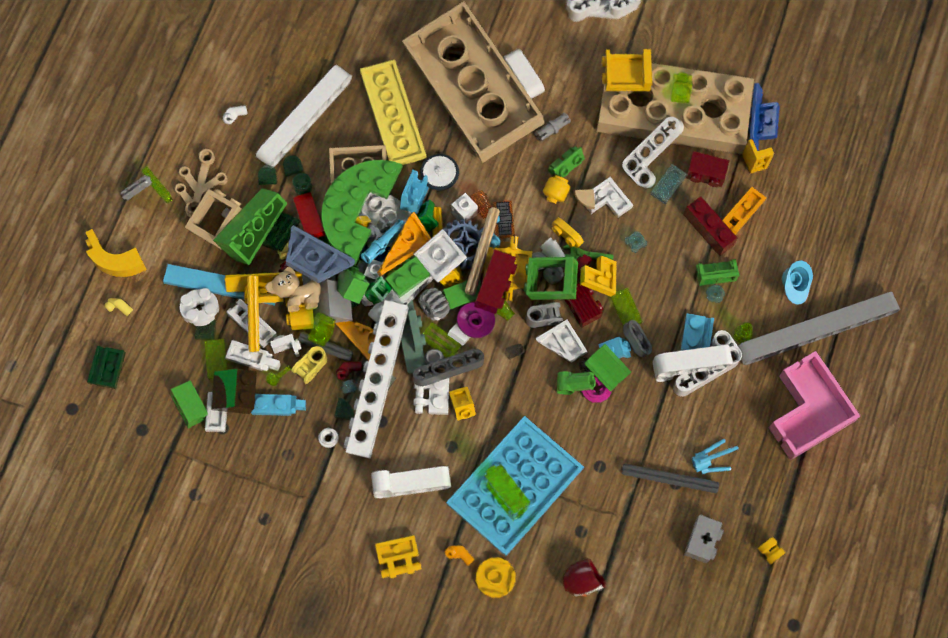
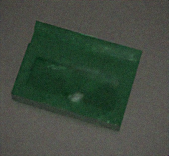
(280, 232)

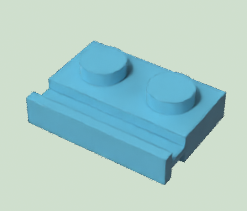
(696, 332)

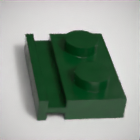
(106, 367)

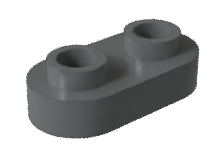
(637, 338)

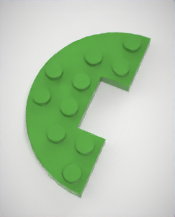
(346, 198)

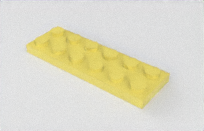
(393, 113)

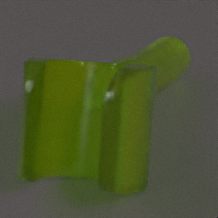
(274, 379)

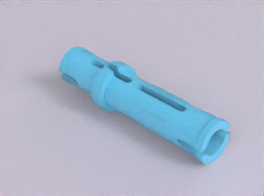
(378, 246)

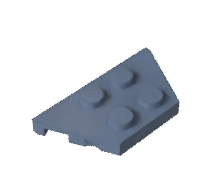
(315, 257)

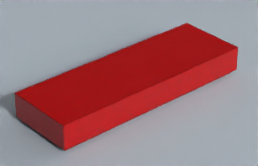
(309, 215)

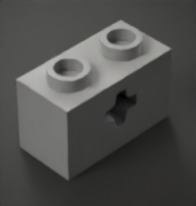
(696, 548)

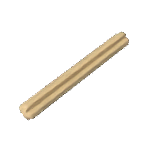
(482, 251)

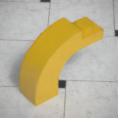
(116, 265)

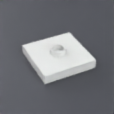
(440, 255)

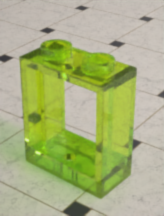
(506, 491)

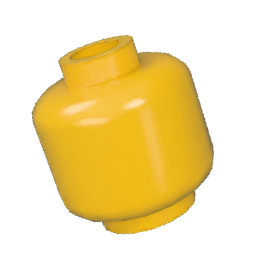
(556, 189)

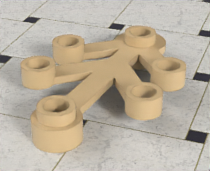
(200, 186)

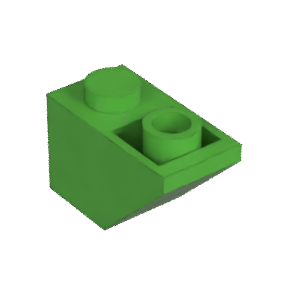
(352, 284)

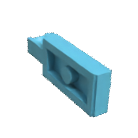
(277, 405)

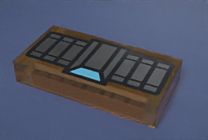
(505, 223)

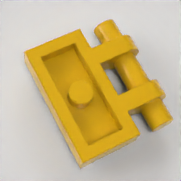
(398, 550)

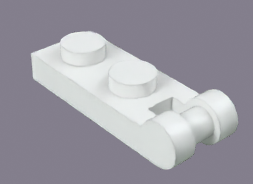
(266, 333)

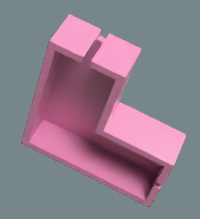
(821, 408)

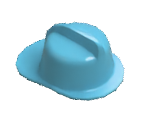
(797, 281)

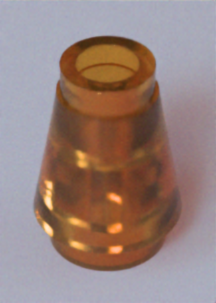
(482, 202)

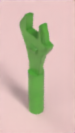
(576, 252)

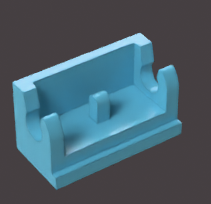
(414, 193)

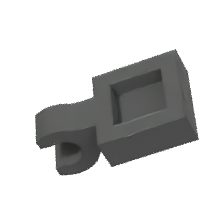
(377, 231)

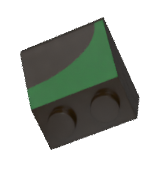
(234, 391)

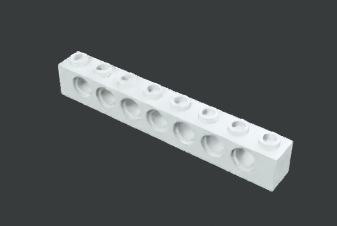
(399, 313)

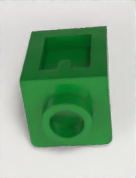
(425, 216)

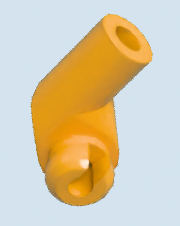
(456, 551)

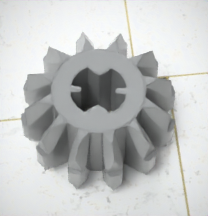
(434, 304)

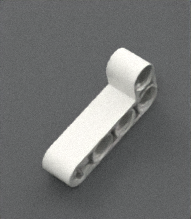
(655, 149)
(691, 361)
(710, 375)
(410, 482)

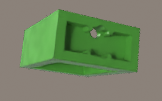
(570, 277)

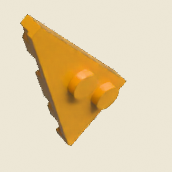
(409, 240)
(361, 337)

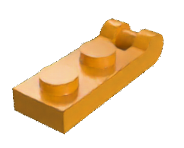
(744, 209)

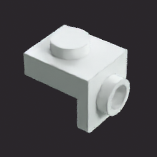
(283, 343)

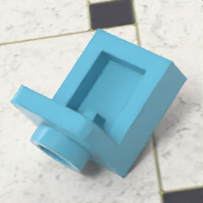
(619, 346)

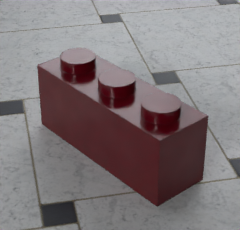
(710, 226)
(496, 282)

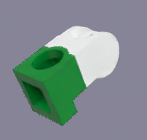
(376, 292)

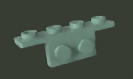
(413, 341)

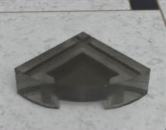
(514, 351)

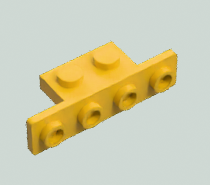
(238, 283)

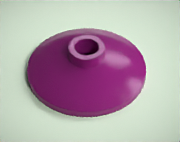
(469, 313)

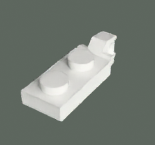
(259, 360)

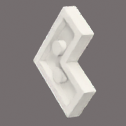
(611, 194)

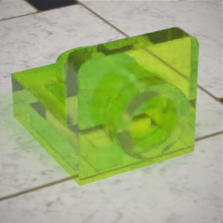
(681, 88)
(322, 329)

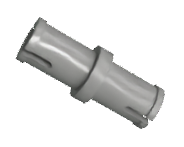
(552, 127)

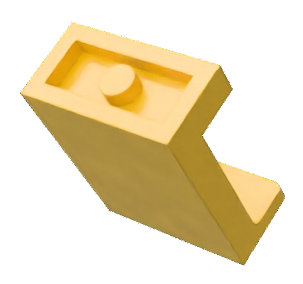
(627, 71)

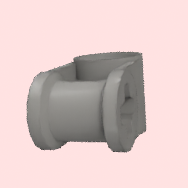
(548, 315)

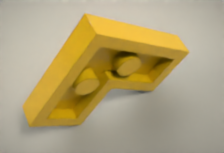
(602, 278)

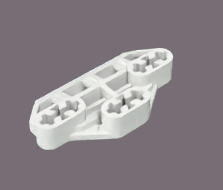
(600, 8)

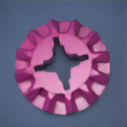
(592, 396)

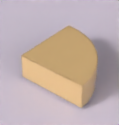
(586, 198)

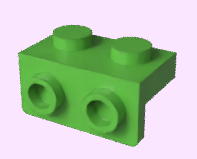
(407, 276)

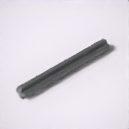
(670, 478)

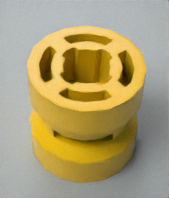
(772, 555)

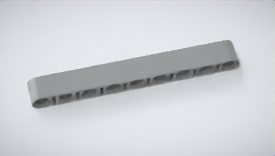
(818, 328)

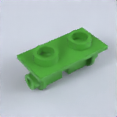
(572, 158)

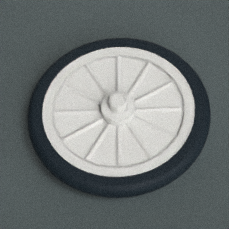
(441, 171)

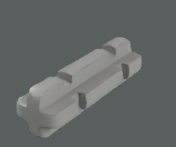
(136, 187)

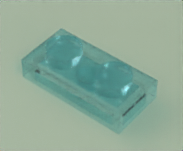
(668, 184)

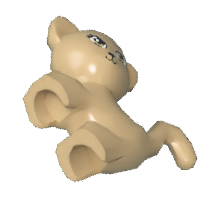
(287, 286)

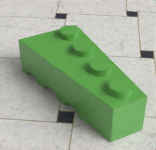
(251, 226)

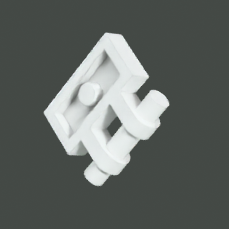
(438, 397)

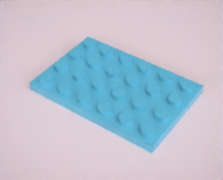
(538, 469)

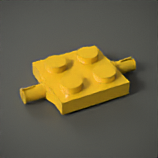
(522, 258)

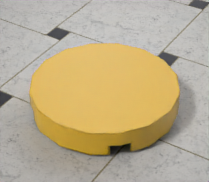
(495, 577)

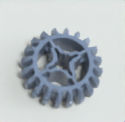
(465, 229)

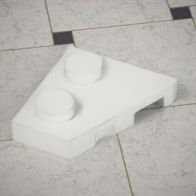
(563, 341)

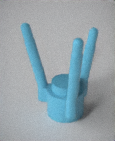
(702, 461)

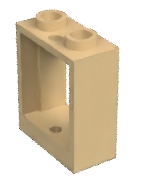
(202, 209)

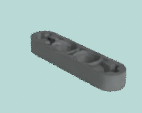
(447, 365)

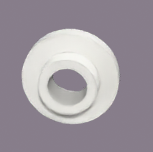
(325, 432)

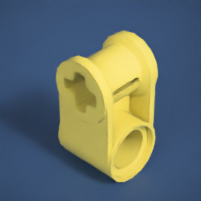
(309, 365)

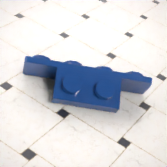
(763, 118)

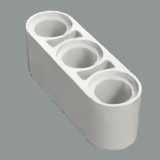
(524, 73)

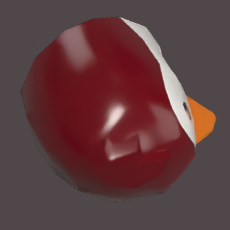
(582, 578)

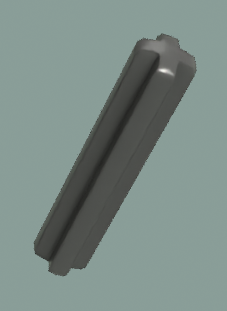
(329, 348)

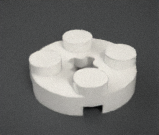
(197, 297)

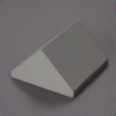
(332, 303)

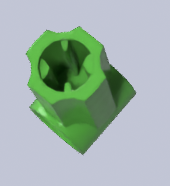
(569, 382)

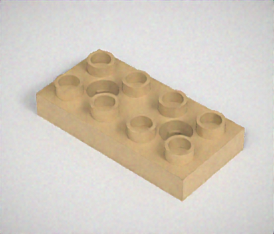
(473, 82)
(725, 91)

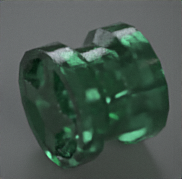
(300, 180)

